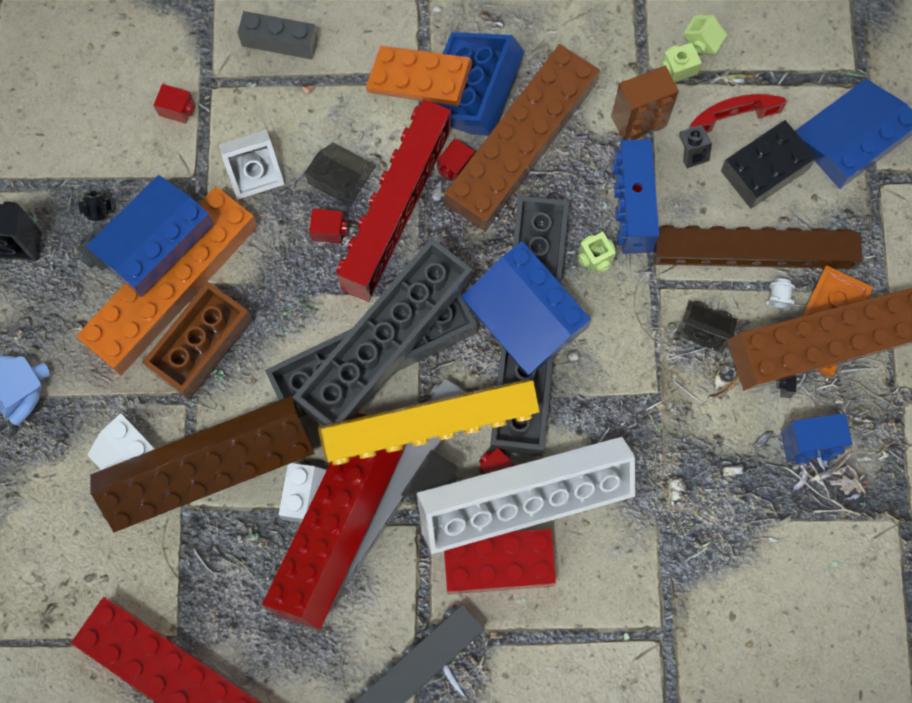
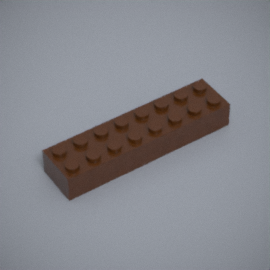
(201, 464)

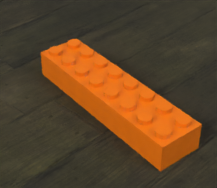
(133, 322)

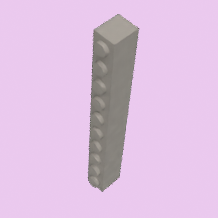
(391, 500)

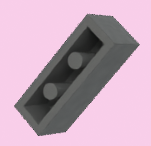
(277, 35)

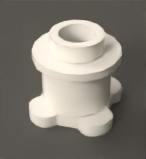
(781, 294)

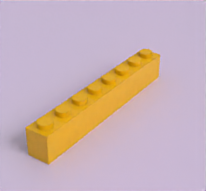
(428, 420)

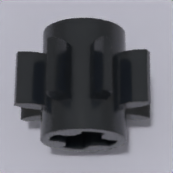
(94, 205)

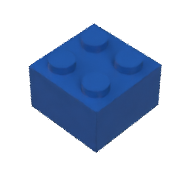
(816, 438)

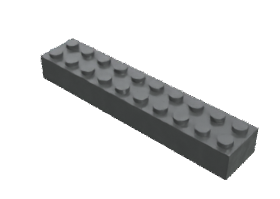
(542, 227)

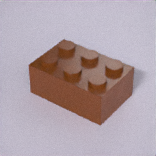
(644, 103)

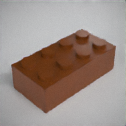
(197, 340)

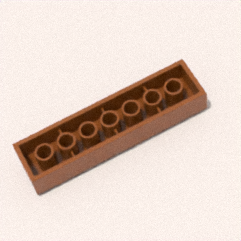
(521, 137)
(822, 339)

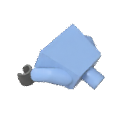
(19, 390)

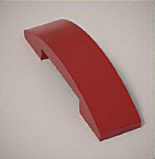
(762, 104)

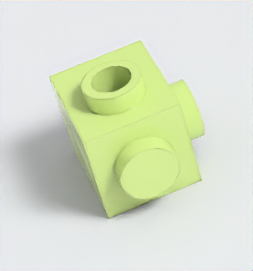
(705, 34)
(681, 61)

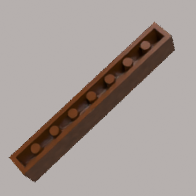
(758, 247)

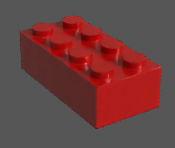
(502, 563)

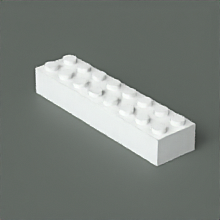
(526, 494)

